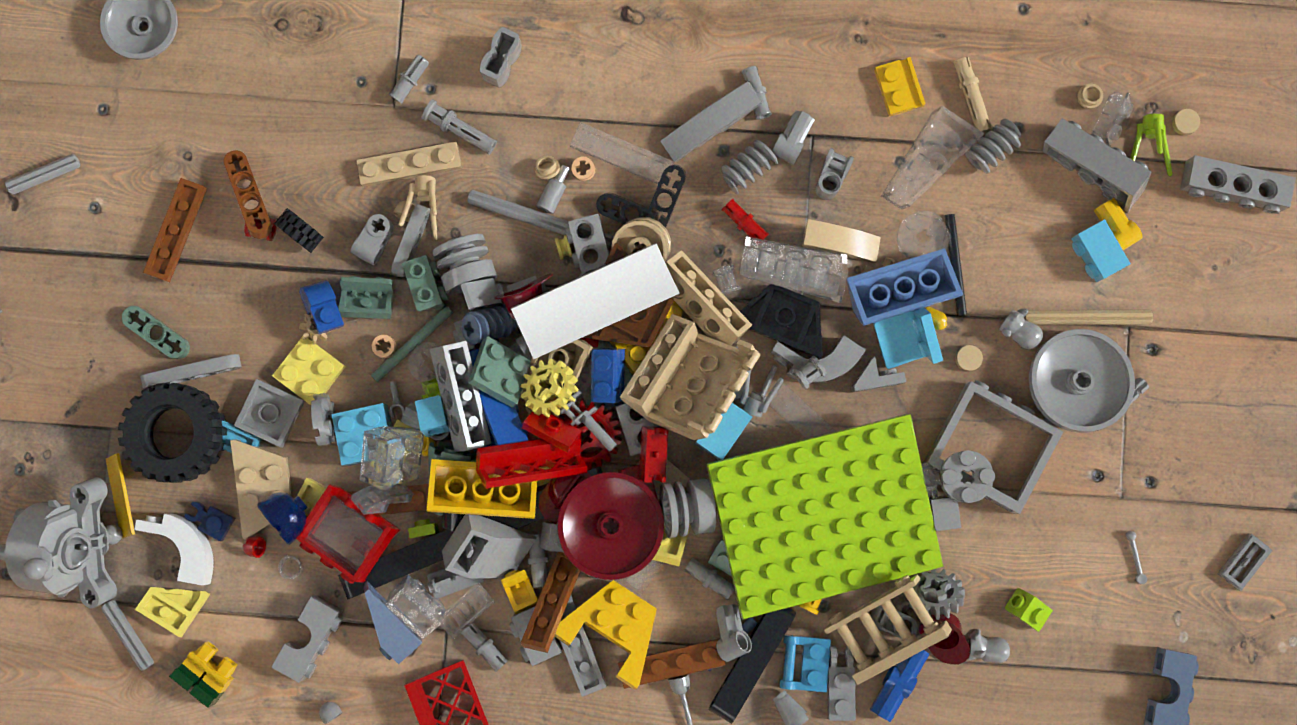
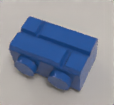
(607, 374)

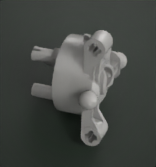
(63, 546)

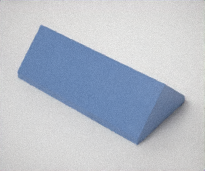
(903, 287)

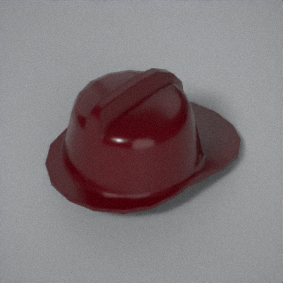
(522, 294)
(555, 493)
(954, 648)

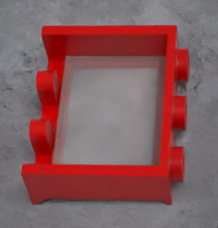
(345, 535)

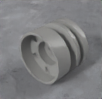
(463, 259)
(689, 507)

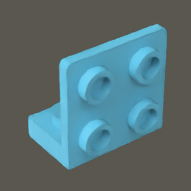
(908, 338)

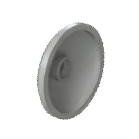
(123, 23)

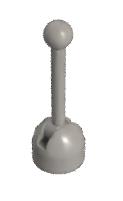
(680, 686)

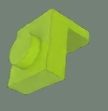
(1028, 609)

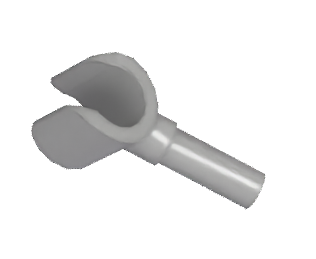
(396, 400)

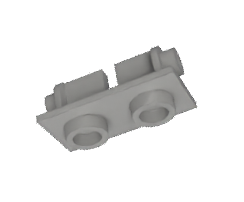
(446, 583)

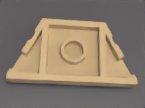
(256, 477)

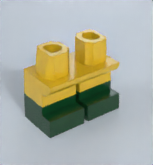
(204, 676)

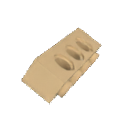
(705, 302)

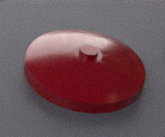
(610, 526)

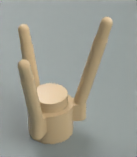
(425, 191)

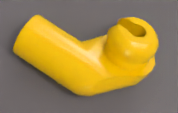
(938, 317)

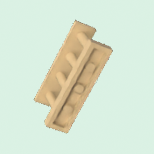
(888, 655)

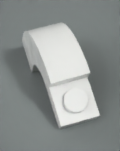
(193, 545)

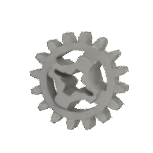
(936, 592)

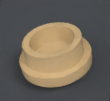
(1090, 96)
(547, 167)

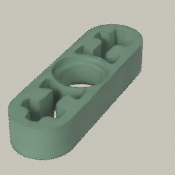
(145, 334)

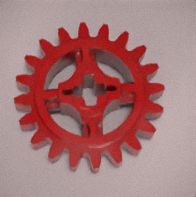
(591, 440)

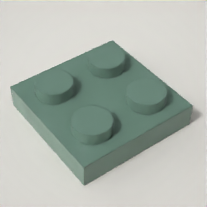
(499, 371)

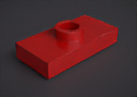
(552, 430)

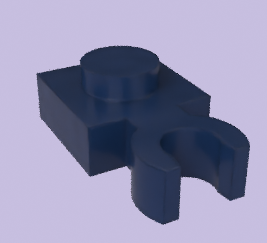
(213, 522)

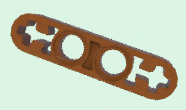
(247, 194)

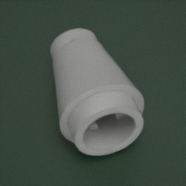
(790, 710)

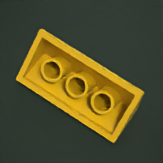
(459, 490)

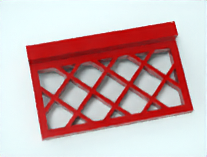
(421, 705)

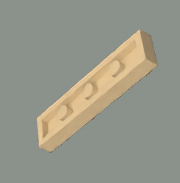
(409, 164)

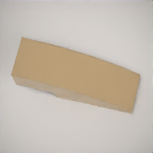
(841, 240)

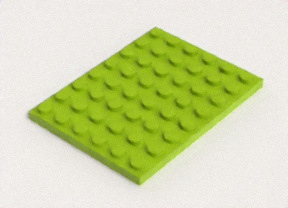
(824, 515)

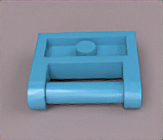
(814, 663)

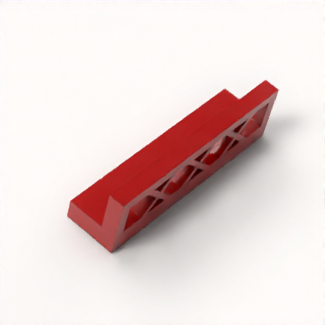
(528, 458)

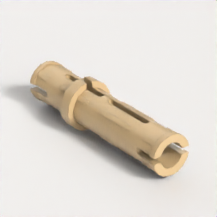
(970, 88)

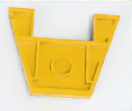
(619, 618)

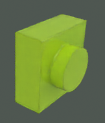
(423, 528)

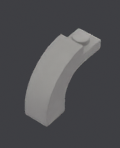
(837, 363)

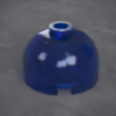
(284, 514)

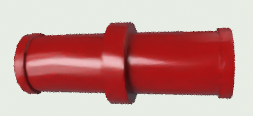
(744, 220)

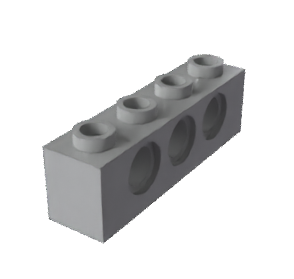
(1277, 187)
(459, 398)

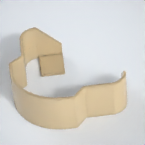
(886, 262)

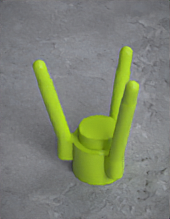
(1153, 127)

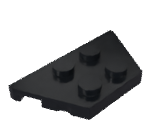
(786, 319)

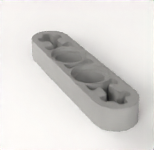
(192, 371)

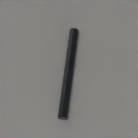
(954, 253)

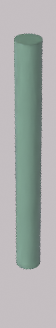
(411, 344)

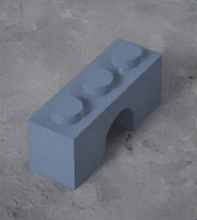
(1180, 670)

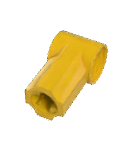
(1124, 230)

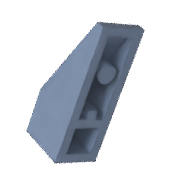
(393, 634)

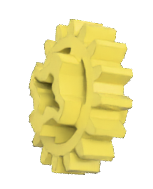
(551, 399)

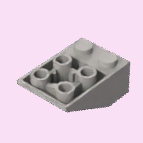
(485, 548)

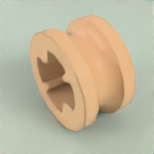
(577, 164)
(380, 353)

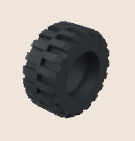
(140, 425)

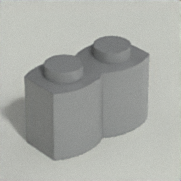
(504, 52)

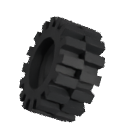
(299, 230)

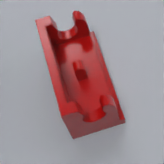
(653, 454)

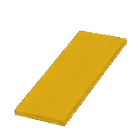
(120, 495)

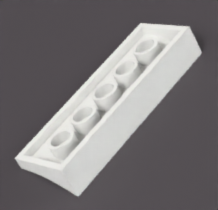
(594, 301)

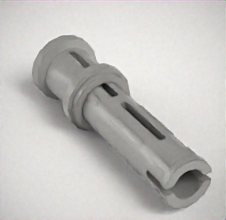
(446, 124)

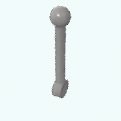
(1140, 577)

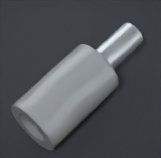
(553, 191)

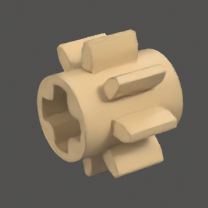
(311, 334)

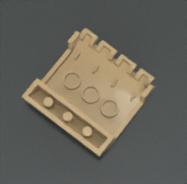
(688, 379)

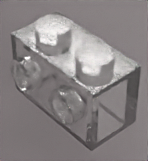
(416, 606)

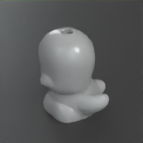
(1022, 331)
(989, 649)

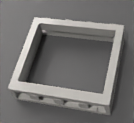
(1024, 413)

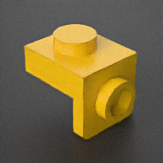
(519, 591)

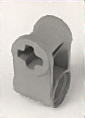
(833, 170)
(371, 242)
(884, 623)

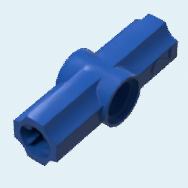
(897, 685)

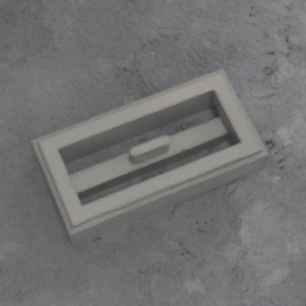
(1231, 579)

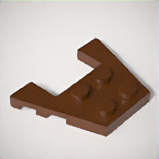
(638, 328)

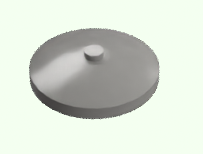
(1081, 381)

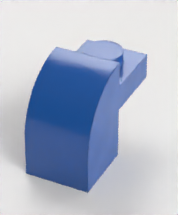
(321, 305)

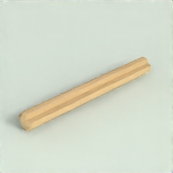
(1089, 317)

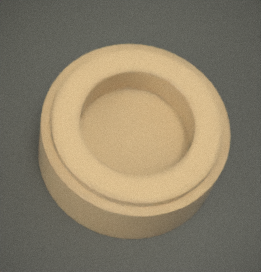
(1186, 122)
(969, 358)

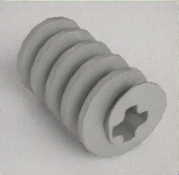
(993, 145)
(748, 165)

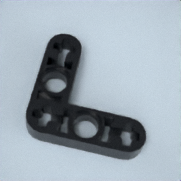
(642, 210)

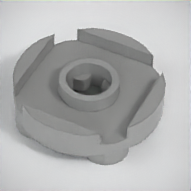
(321, 418)
(982, 476)

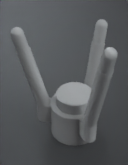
(757, 403)

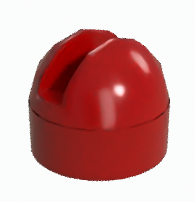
(257, 542)

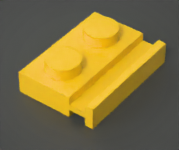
(899, 86)

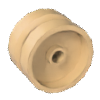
(644, 231)

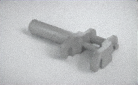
(589, 422)

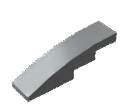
(711, 121)

